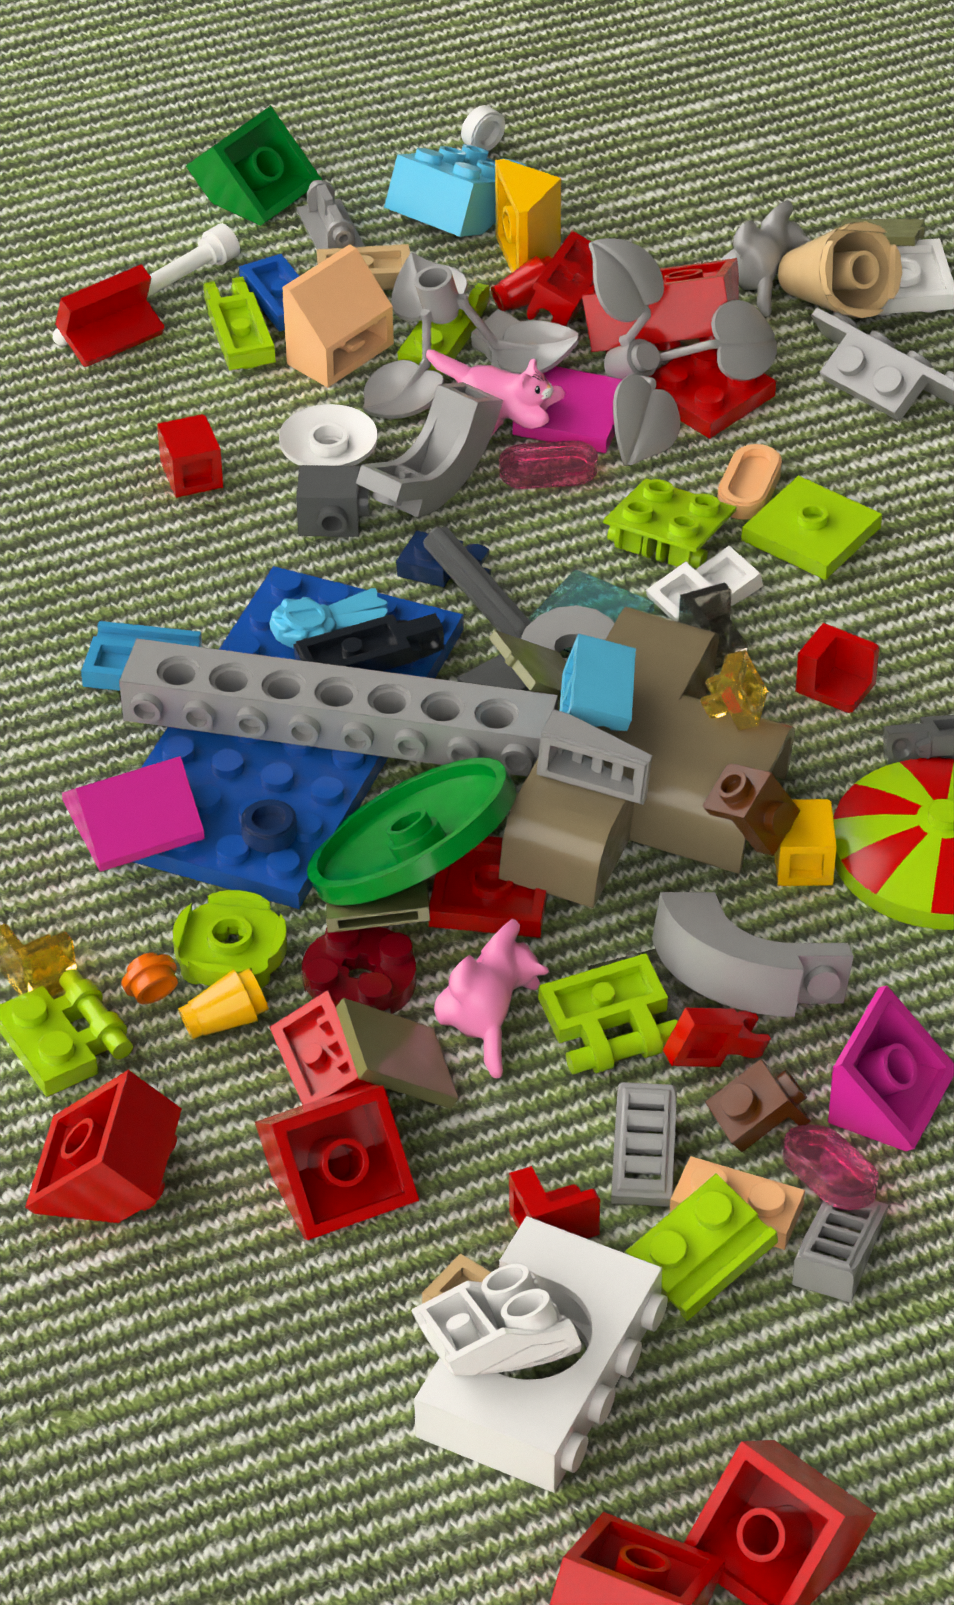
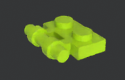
(602, 1000)
(47, 1042)

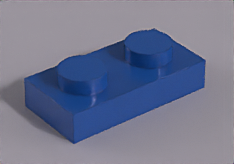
(266, 281)

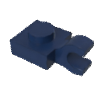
(419, 565)

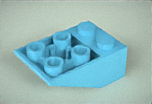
(446, 189)

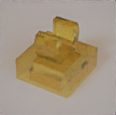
(736, 692)

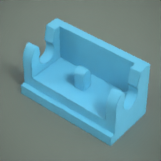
(599, 683)

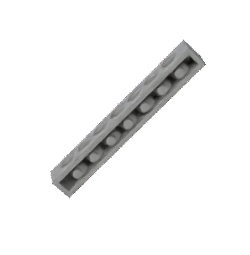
(332, 706)

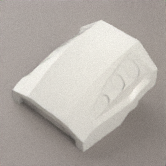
(497, 1324)

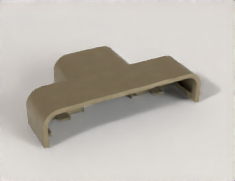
(574, 836)

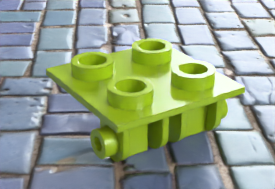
(668, 521)

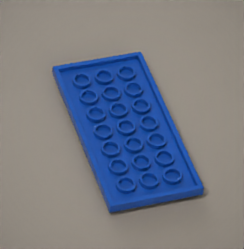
(238, 771)

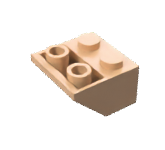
(336, 318)

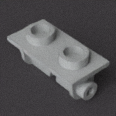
(327, 218)

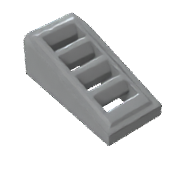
(562, 758)
(644, 1109)
(832, 1275)

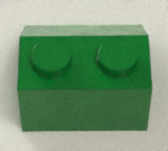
(255, 169)

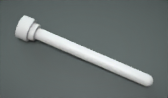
(216, 246)

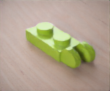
(239, 326)
(446, 337)

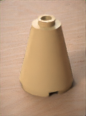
(844, 270)

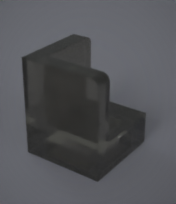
(711, 610)

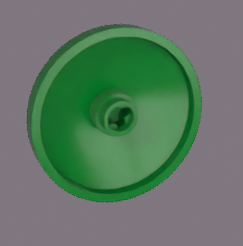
(412, 831)

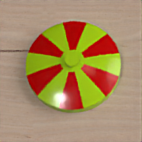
(900, 841)

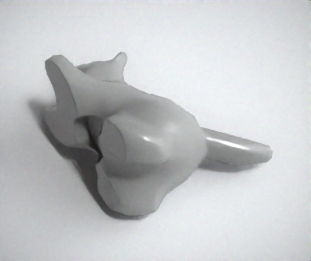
(762, 250)

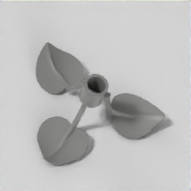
(435, 295)
(648, 417)

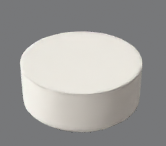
(483, 128)

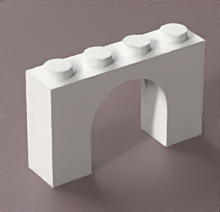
(543, 1424)

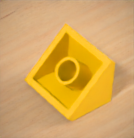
(526, 212)

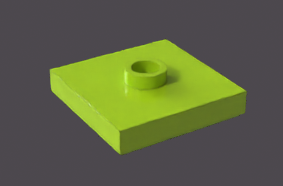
(811, 527)

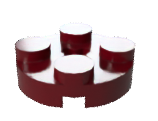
(377, 949)

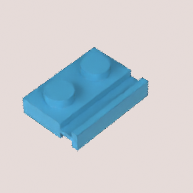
(113, 646)

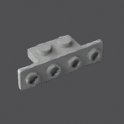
(875, 370)

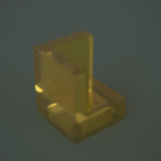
(35, 962)

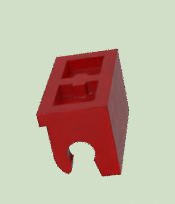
(564, 281)

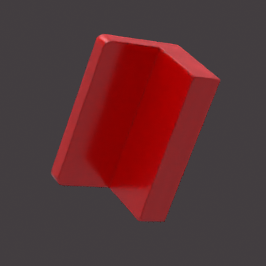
(109, 316)

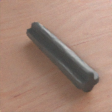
(475, 582)

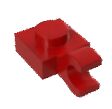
(710, 1034)

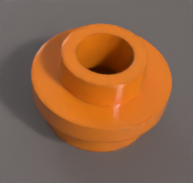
(150, 977)

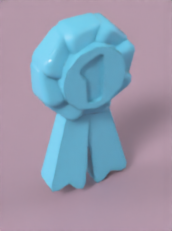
(306, 618)

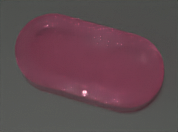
(548, 464)
(830, 1166)

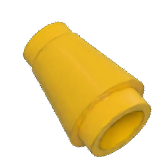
(224, 1005)

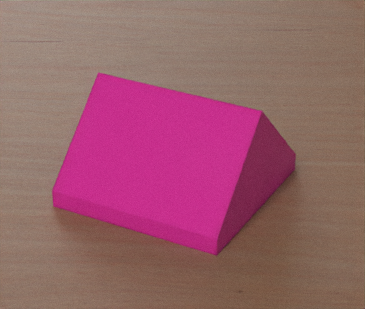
(135, 814)
(888, 1075)

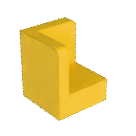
(809, 848)

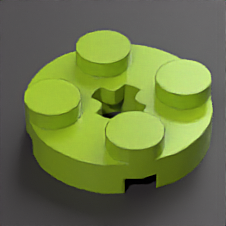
(237, 912)

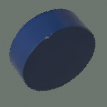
(269, 826)

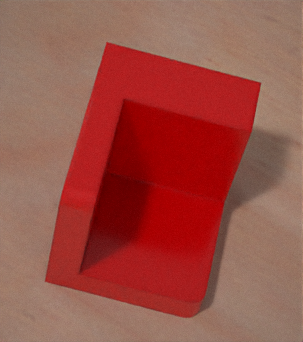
(190, 455)
(837, 668)
(562, 1208)

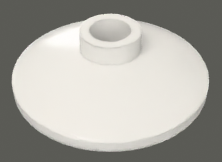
(328, 436)

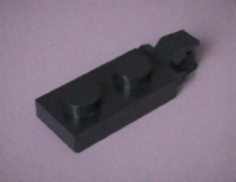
(375, 643)

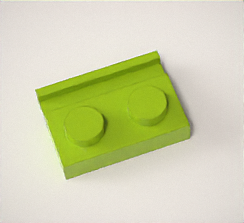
(704, 1245)

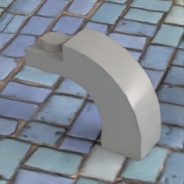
(441, 456)
(740, 968)

